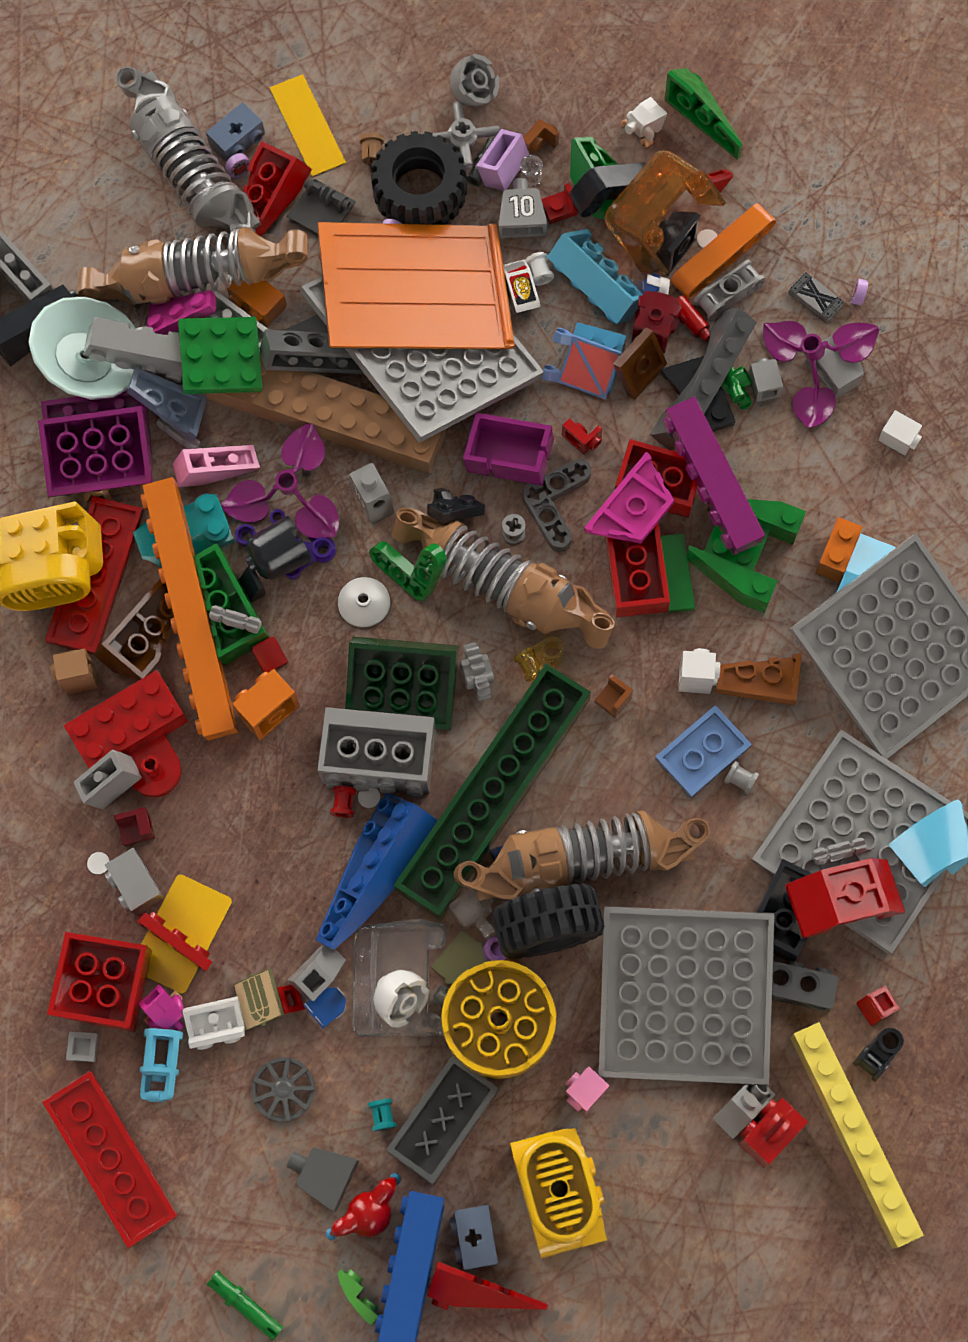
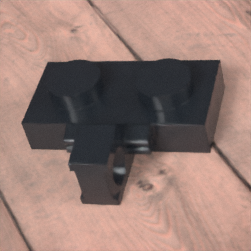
(449, 508)

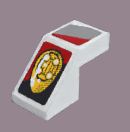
(521, 286)

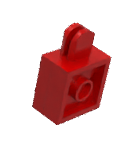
(772, 1132)

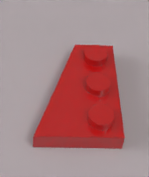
(176, 939)

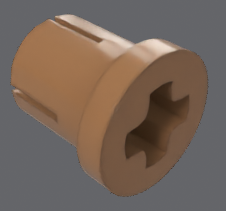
(371, 144)

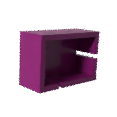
(508, 449)

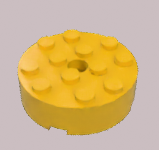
(503, 1049)

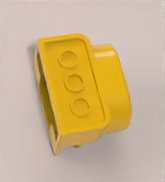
(47, 557)
(564, 1221)

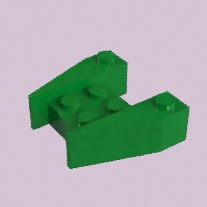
(736, 572)

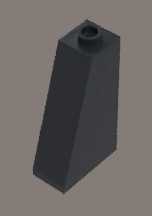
(16, 325)

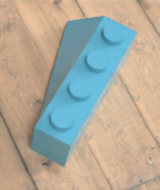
(595, 275)

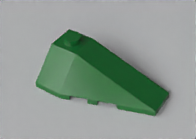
(694, 101)

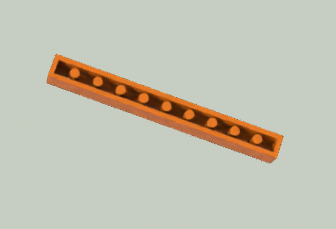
(187, 601)

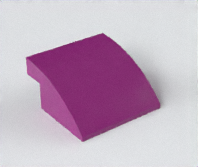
(95, 444)

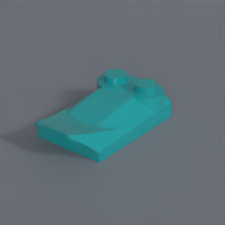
(205, 523)

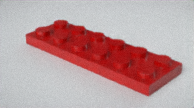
(85, 621)
(110, 1159)

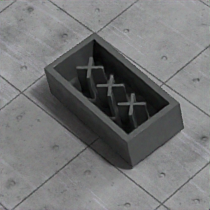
(443, 1120)

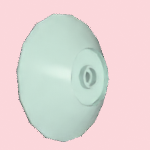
(59, 340)

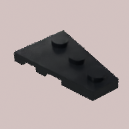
(719, 412)

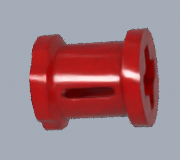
(343, 801)

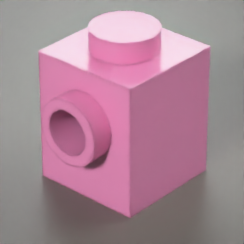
(585, 1090)

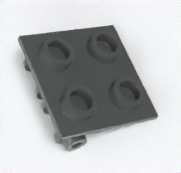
(320, 204)

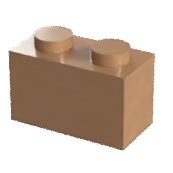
(74, 671)

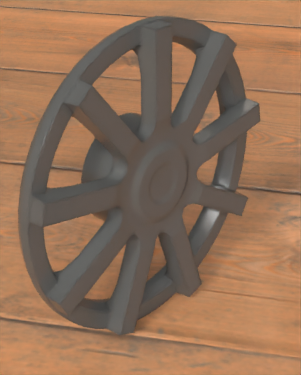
(283, 1089)

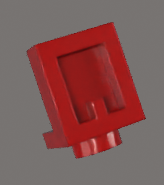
(559, 206)
(578, 437)

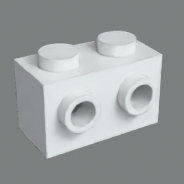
(698, 671)

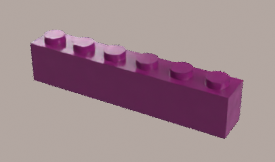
(713, 475)

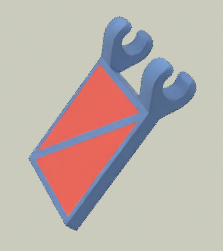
(586, 365)

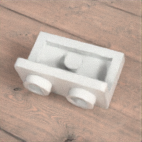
(214, 1023)

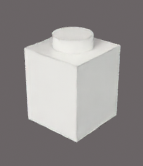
(901, 433)

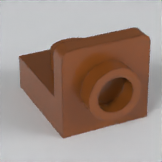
(539, 134)

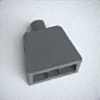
(323, 1175)

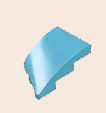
(935, 843)

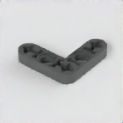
(545, 501)

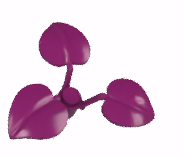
(785, 338)
(317, 517)

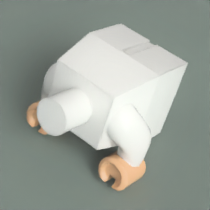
(645, 120)

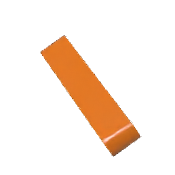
(723, 251)

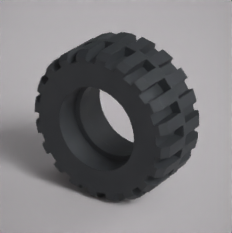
(413, 153)
(548, 921)

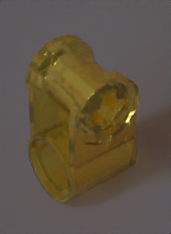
(538, 657)

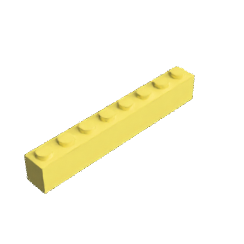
(856, 1136)

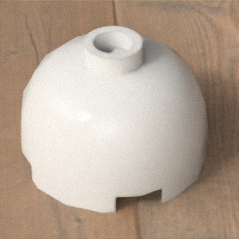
(399, 997)

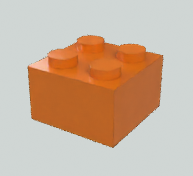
(266, 703)

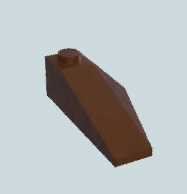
(140, 637)

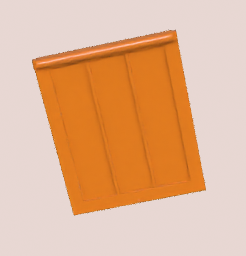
(414, 286)

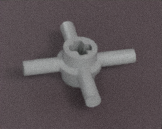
(464, 134)

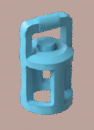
(159, 1072)

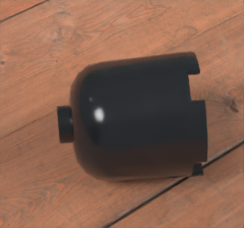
(276, 550)

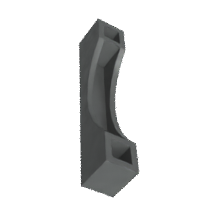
(724, 346)

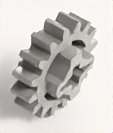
(477, 671)

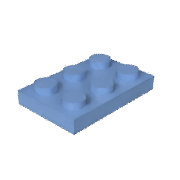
(703, 751)

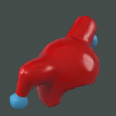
(367, 1212)

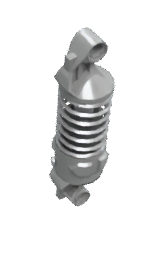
(183, 155)

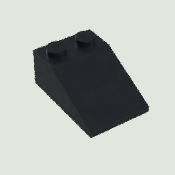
(787, 935)

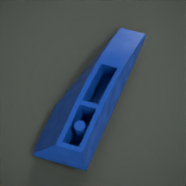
(375, 865)

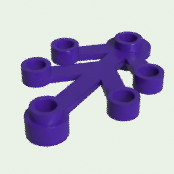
(313, 547)

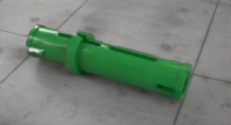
(246, 1306)

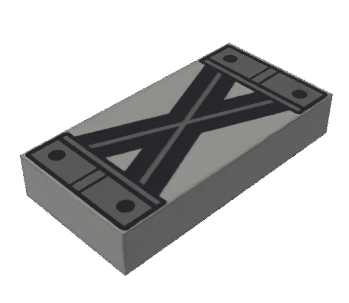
(816, 297)

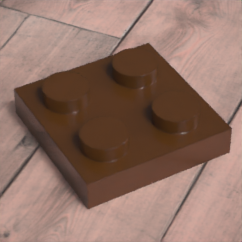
(640, 363)

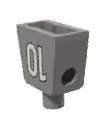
(522, 212)
(369, 489)

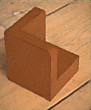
(614, 696)

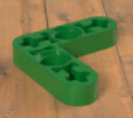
(415, 579)

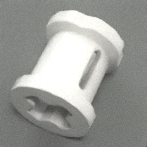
(539, 268)

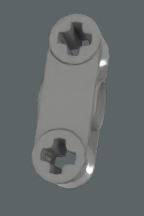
(741, 280)

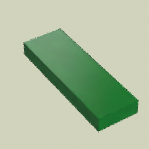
(677, 573)

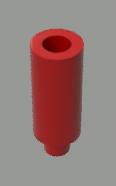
(693, 319)

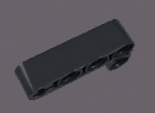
(602, 184)

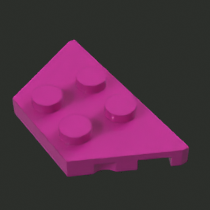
(633, 506)

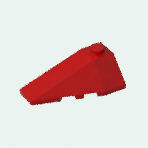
(273, 183)
(466, 1290)

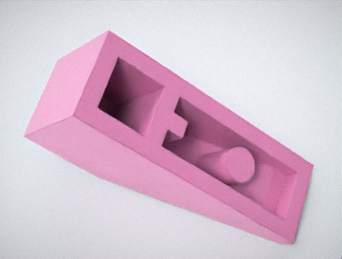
(214, 464)

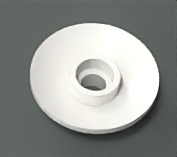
(368, 613)

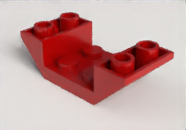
(844, 896)

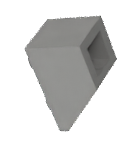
(317, 972)
(743, 1108)

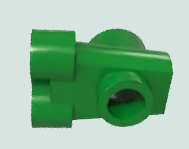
(735, 385)

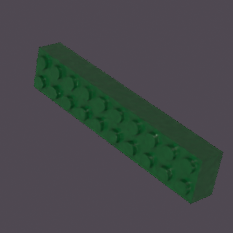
(493, 790)

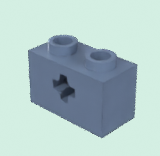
(235, 132)
(485, 1252)

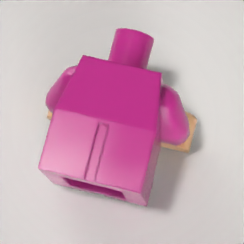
(163, 1009)

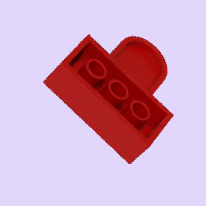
(135, 725)

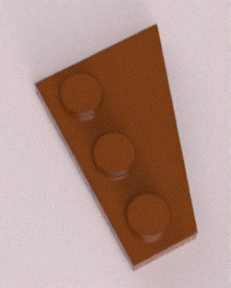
(763, 680)

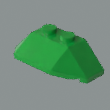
(585, 156)

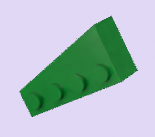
(225, 590)

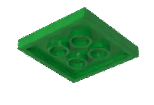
(219, 355)

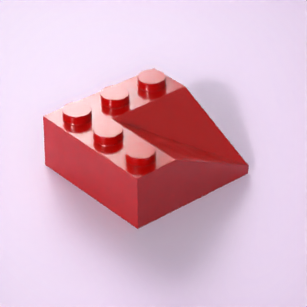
(100, 981)

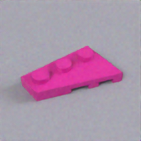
(165, 316)

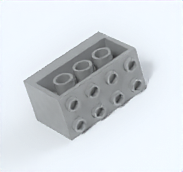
(372, 735)

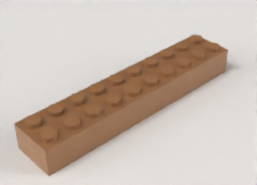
(338, 414)

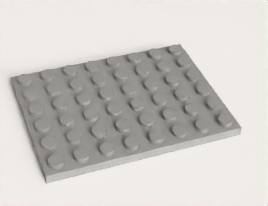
(437, 385)

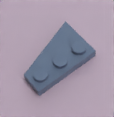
(168, 401)

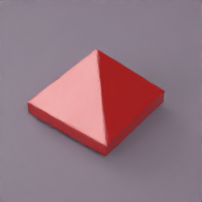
(720, 178)
(290, 999)

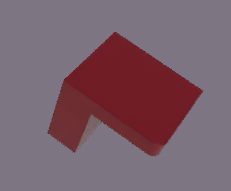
(135, 826)

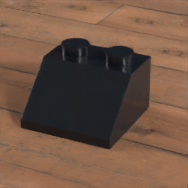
(679, 235)

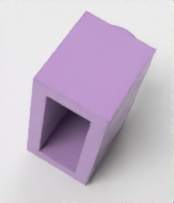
(502, 159)

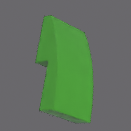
(352, 1288)

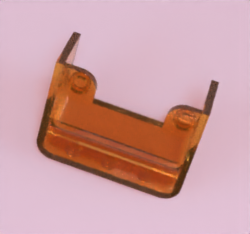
(648, 198)

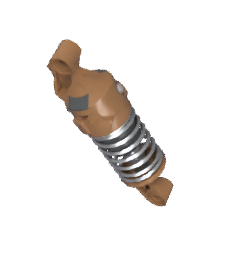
(166, 269)
(525, 589)
(559, 856)

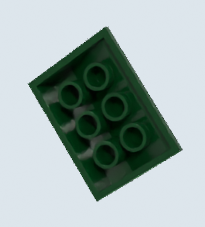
(402, 678)

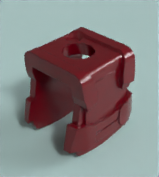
(658, 314)

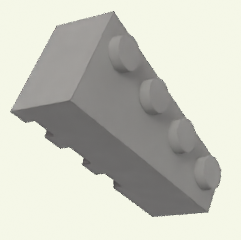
(134, 348)

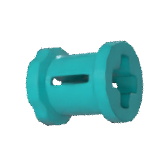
(382, 1115)

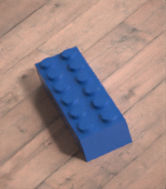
(410, 1268)

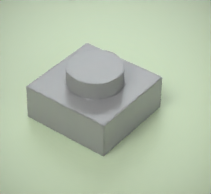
(82, 1047)

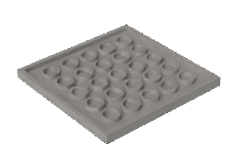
(892, 646)
(850, 798)
(686, 995)

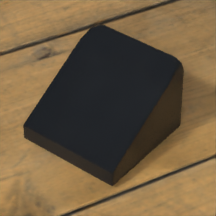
(252, 585)

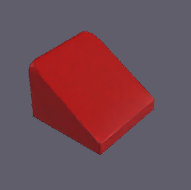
(269, 654)
(877, 1005)

